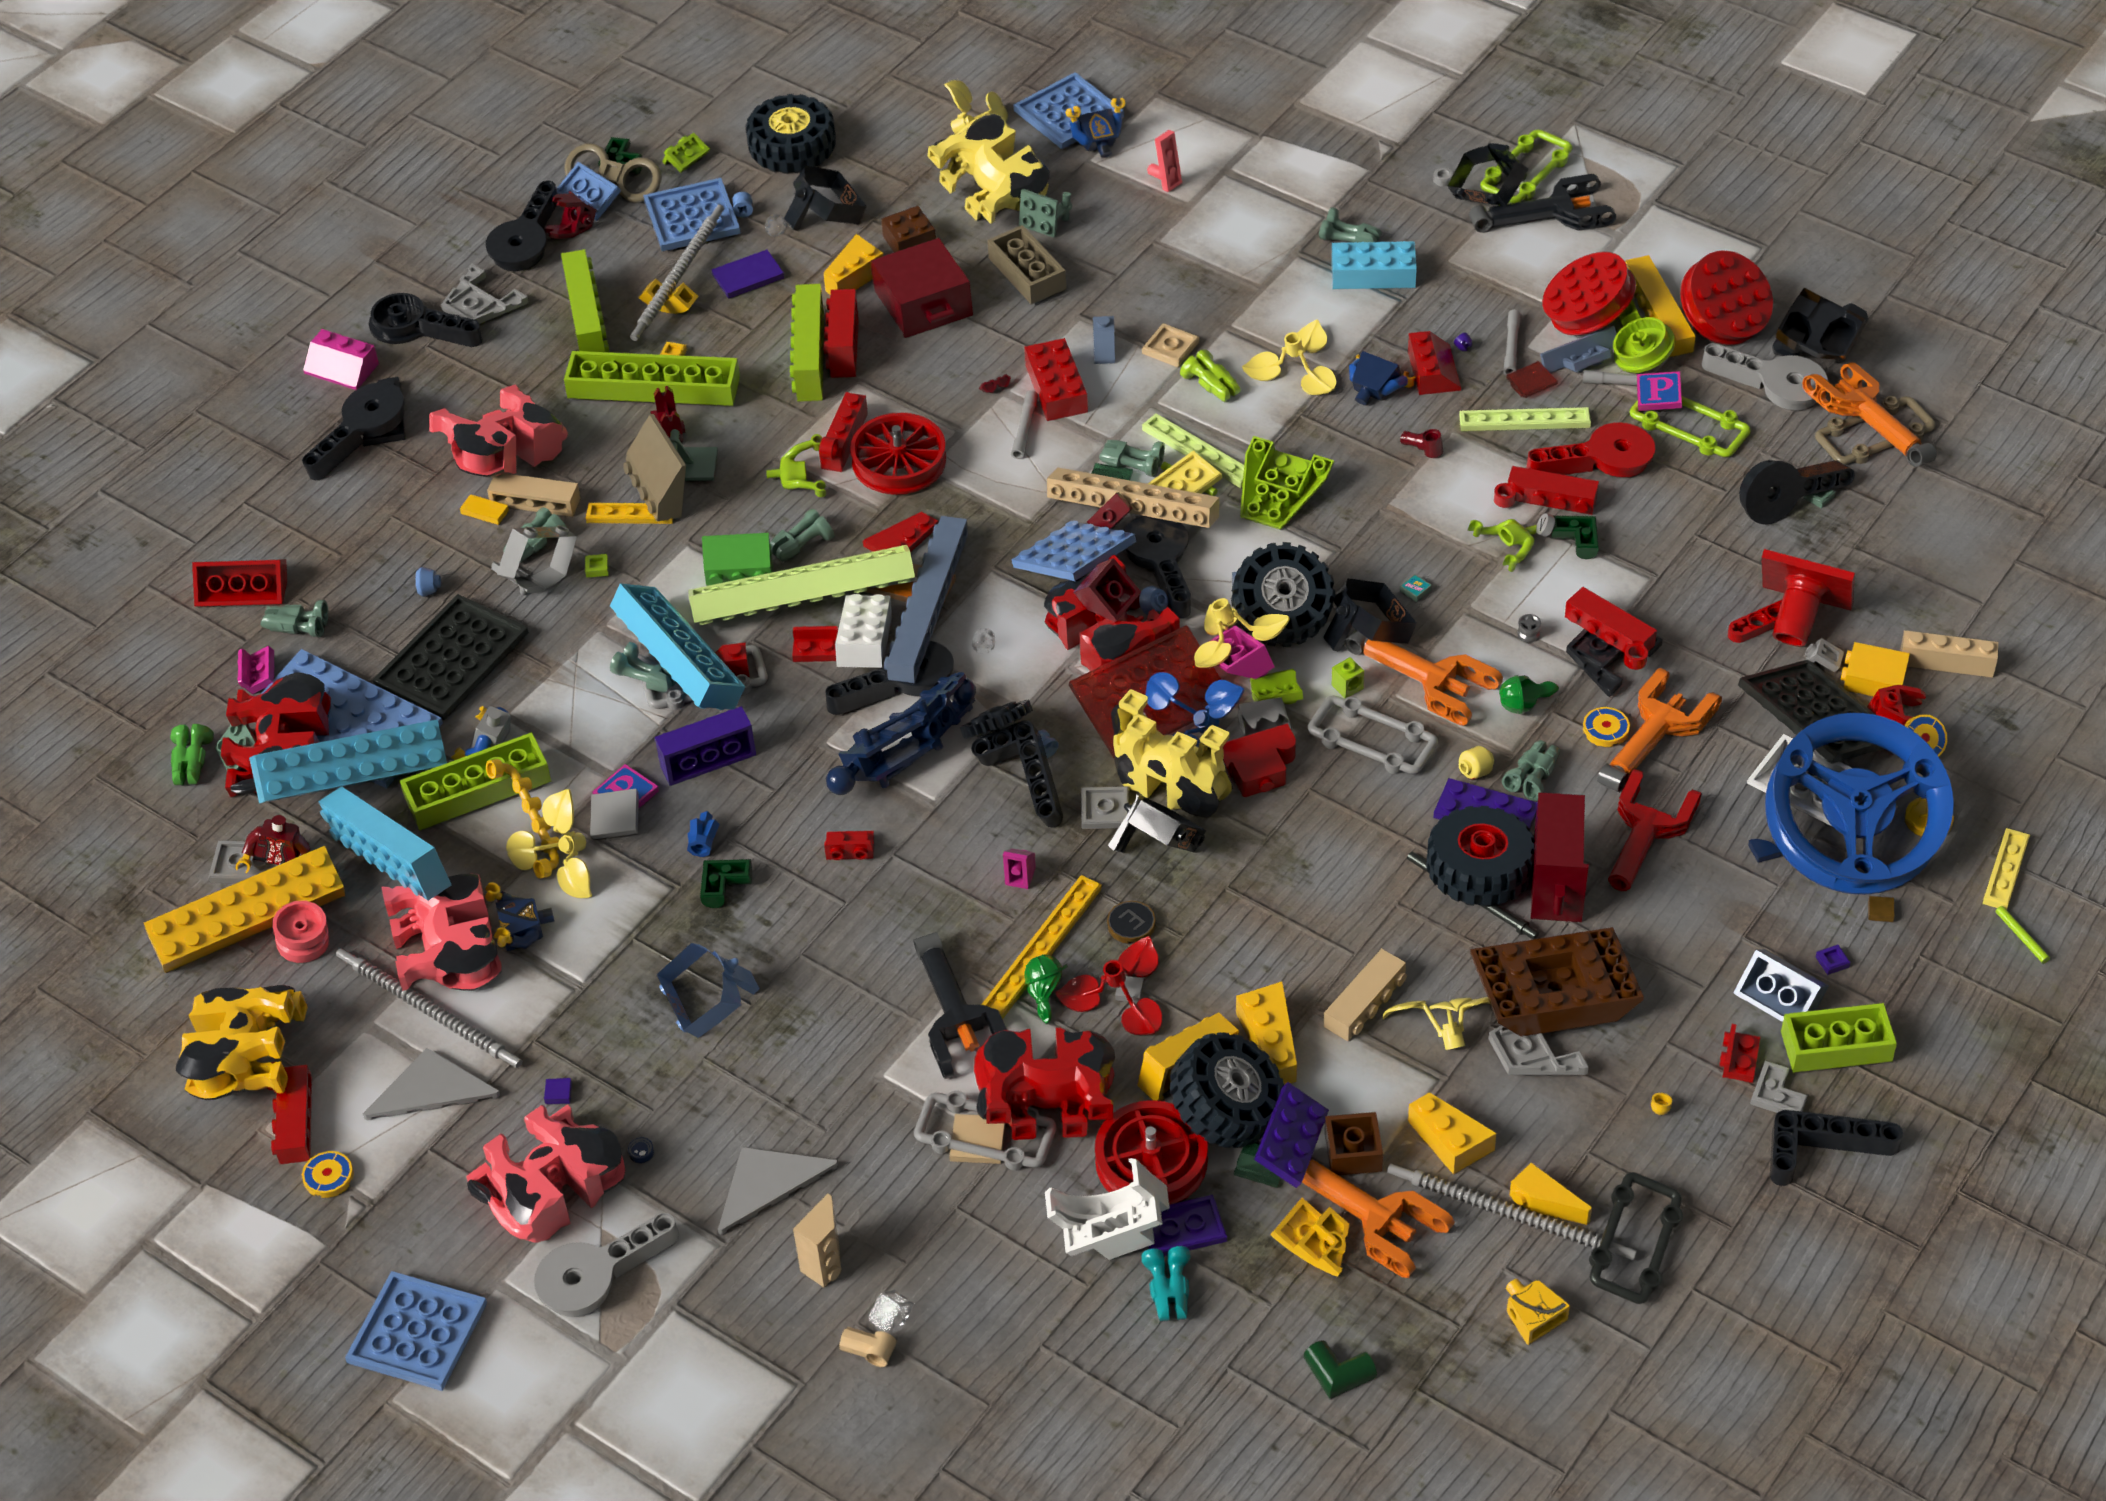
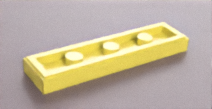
(2006, 868)

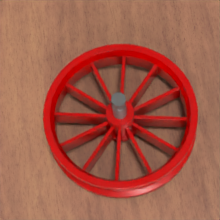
(898, 453)

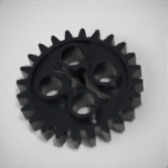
(996, 718)

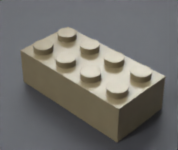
(1026, 264)

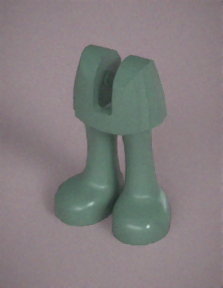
(1335, 229)
(1119, 453)
(787, 544)
(631, 666)

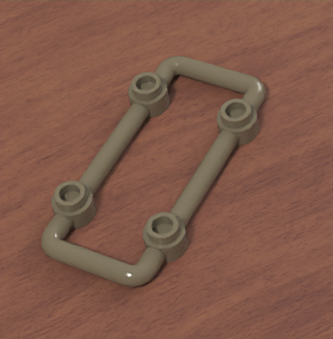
(1861, 453)

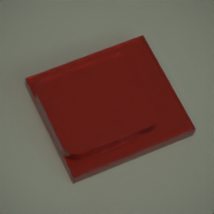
(1531, 379)

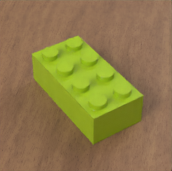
(1838, 1037)

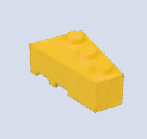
(852, 266)
(1450, 1133)

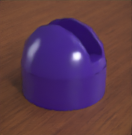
(1463, 341)

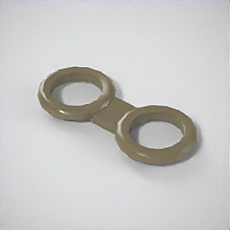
(617, 172)

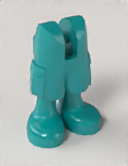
(1172, 1289)

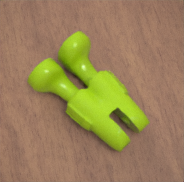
(1214, 380)

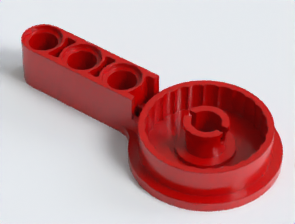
(1614, 449)

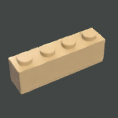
(534, 493)
(1950, 653)
(1365, 995)

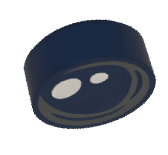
(640, 1150)

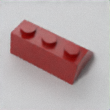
(1432, 364)

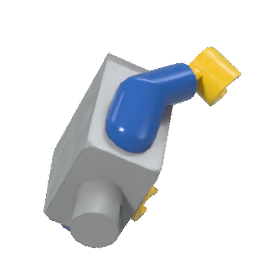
(491, 730)

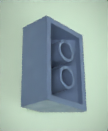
(1779, 986)

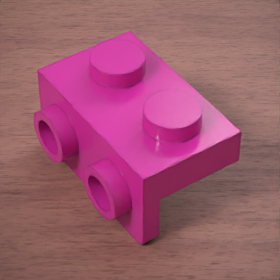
(255, 670)

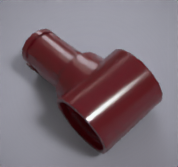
(1429, 442)

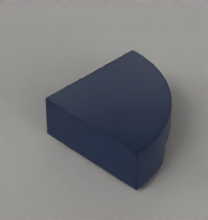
(1763, 850)

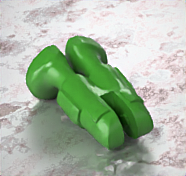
(189, 759)

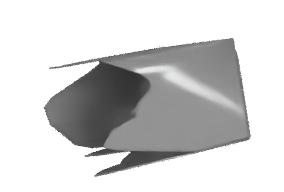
(1262, 715)

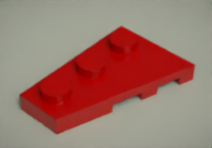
(907, 532)

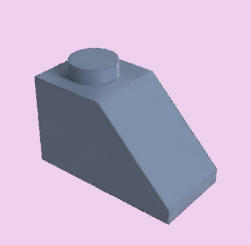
(1104, 340)

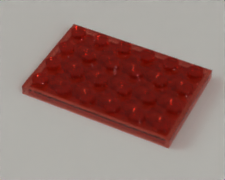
(1172, 654)

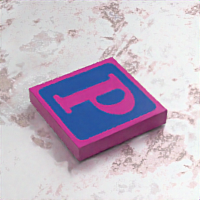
(1659, 391)
(626, 779)

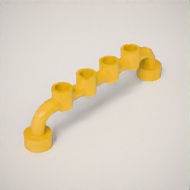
(543, 867)

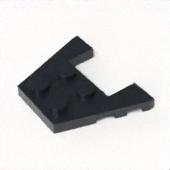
(1596, 656)

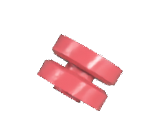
(301, 931)

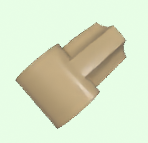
(874, 1347)

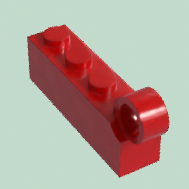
(836, 444)
(1547, 490)
(1612, 626)
(293, 1117)

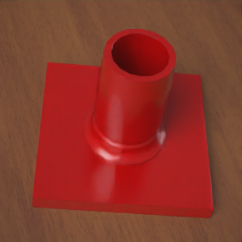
(1804, 588)

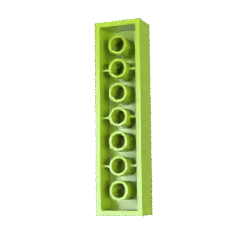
(639, 375)

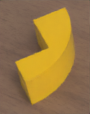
(678, 302)

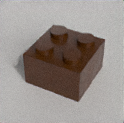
(907, 229)
(1354, 1143)

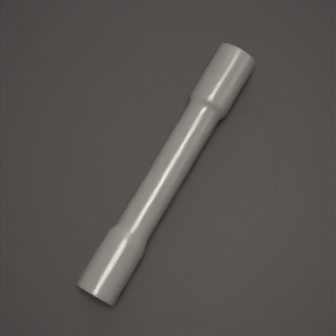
(1513, 326)
(1601, 377)
(1021, 439)

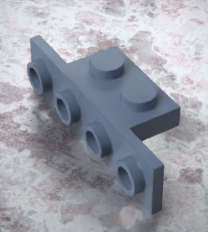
(1581, 352)

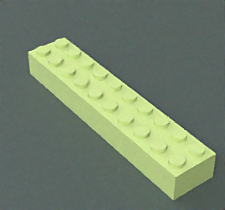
(800, 584)

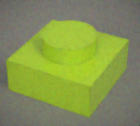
(596, 565)

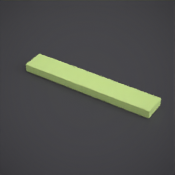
(1524, 419)
(1186, 442)

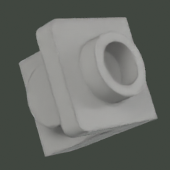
(1825, 654)

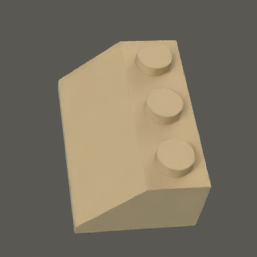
(819, 1243)

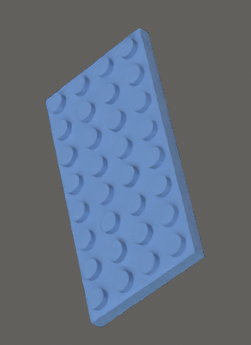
(356, 703)

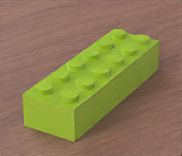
(584, 302)
(807, 343)
(464, 784)

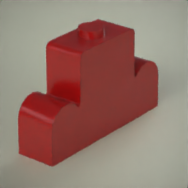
(1260, 759)

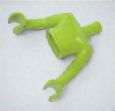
(794, 472)
(1511, 534)

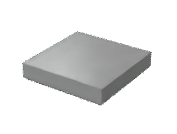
(1103, 807)
(614, 814)

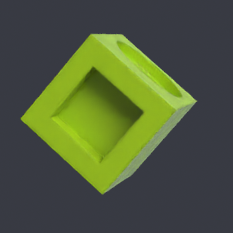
(1347, 677)

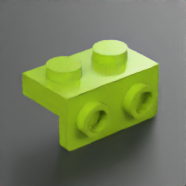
(1277, 685)

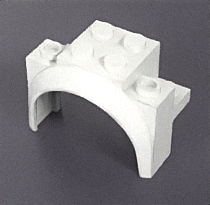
(1111, 1221)

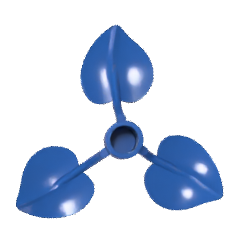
(1220, 696)

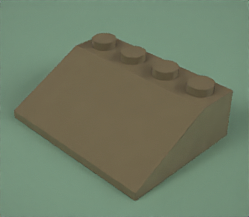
(656, 471)

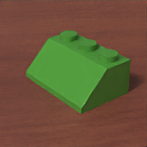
(736, 556)

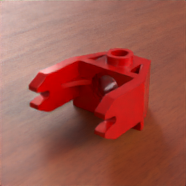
(1889, 701)

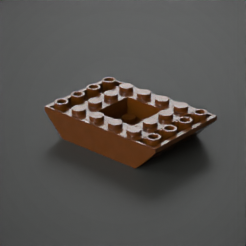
(1584, 966)

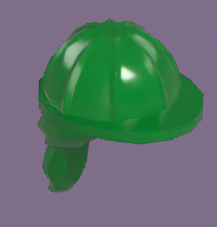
(1521, 693)
(1042, 977)

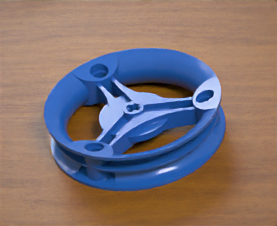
(1864, 787)

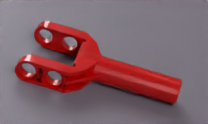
(1646, 825)

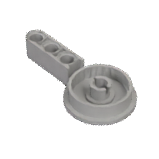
(1780, 376)
(595, 1266)

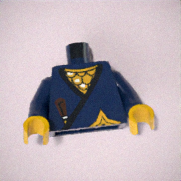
(518, 919)

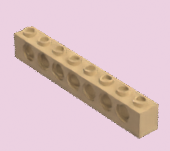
(1144, 498)

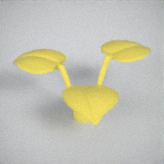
(963, 98)
(1311, 339)
(1221, 617)
(557, 812)
(1451, 1031)

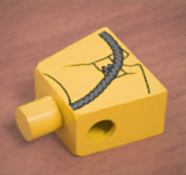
(1535, 1309)

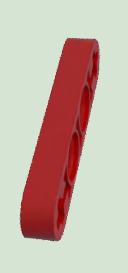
(1739, 633)

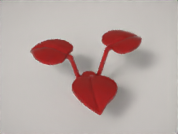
(1138, 959)

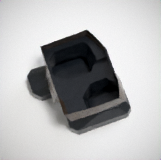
(1819, 328)

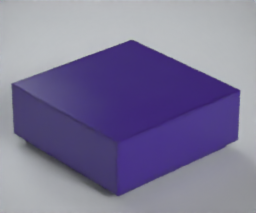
(1832, 959)
(558, 1091)

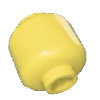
(1476, 762)

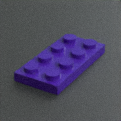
(1461, 795)
(1291, 1135)

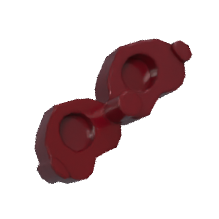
(990, 386)

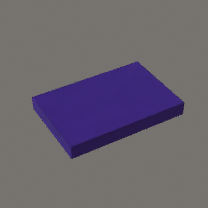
(747, 274)
(1189, 1224)

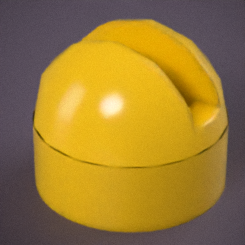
(1661, 1103)

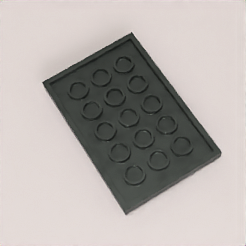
(450, 656)
(1802, 695)

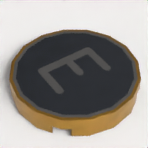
(1131, 921)

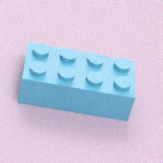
(1373, 265)

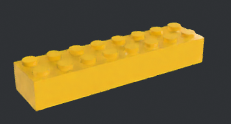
(241, 909)

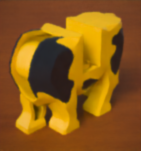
(232, 1037)

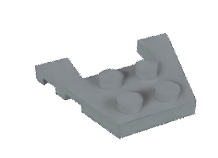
(476, 304)
(1532, 1055)

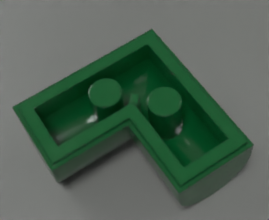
(617, 152)
(1581, 529)
(718, 874)
(1336, 1376)

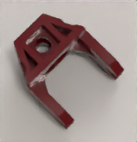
(572, 223)
(667, 413)

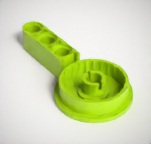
(1651, 332)

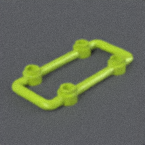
(1525, 144)
(1708, 444)

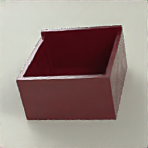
(922, 287)
(1559, 864)

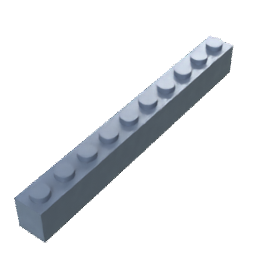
(926, 600)

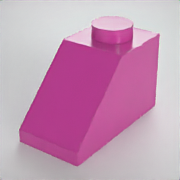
(1018, 867)

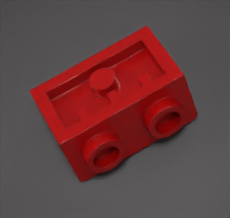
(814, 643)
(849, 845)
(1741, 1055)

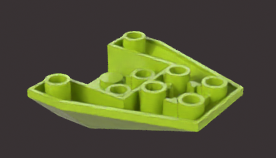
(1278, 483)

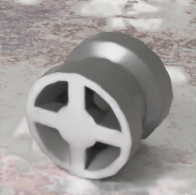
(1529, 628)

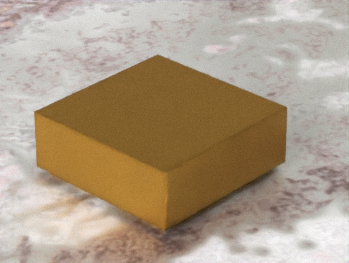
(1881, 908)

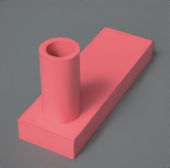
(1168, 160)

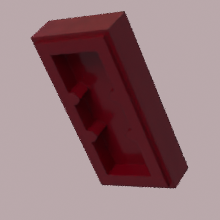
(1111, 512)

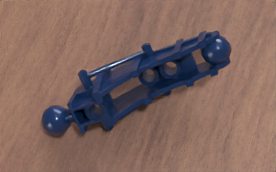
(924, 719)

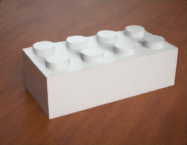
(863, 631)

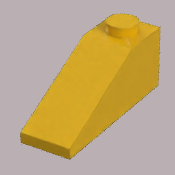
(1546, 1196)

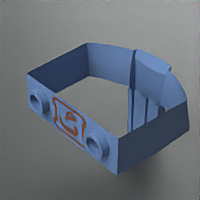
(732, 977)

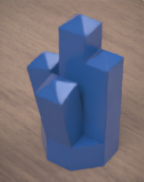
(702, 834)

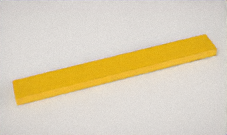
(1044, 942)

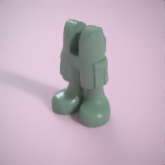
(543, 519)
(292, 617)
(1537, 764)

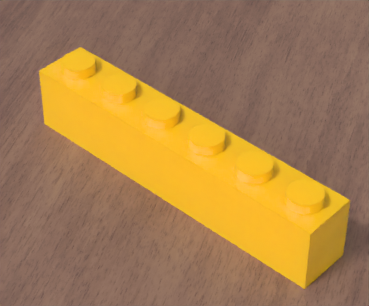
(1659, 303)

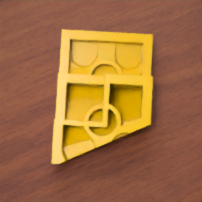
(1314, 1236)

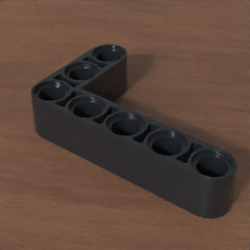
(1032, 764)
(1822, 1135)

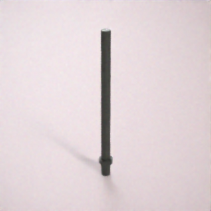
(1522, 927)

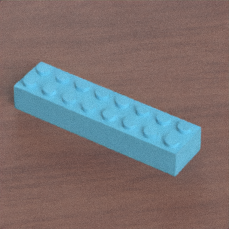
(677, 647)
(347, 761)
(384, 843)

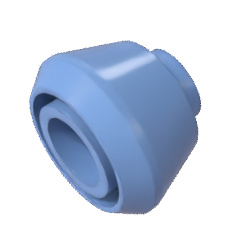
(427, 581)
(1153, 598)

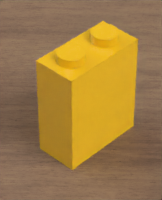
(1873, 668)

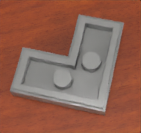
(1771, 1092)

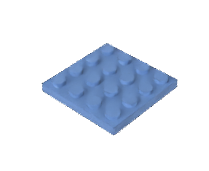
(1048, 107)
(682, 211)
(1073, 550)
(416, 1330)

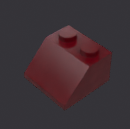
(1107, 590)

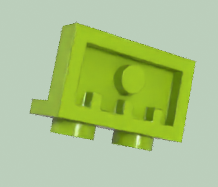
(686, 152)

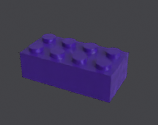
(705, 746)

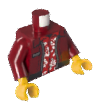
(274, 843)

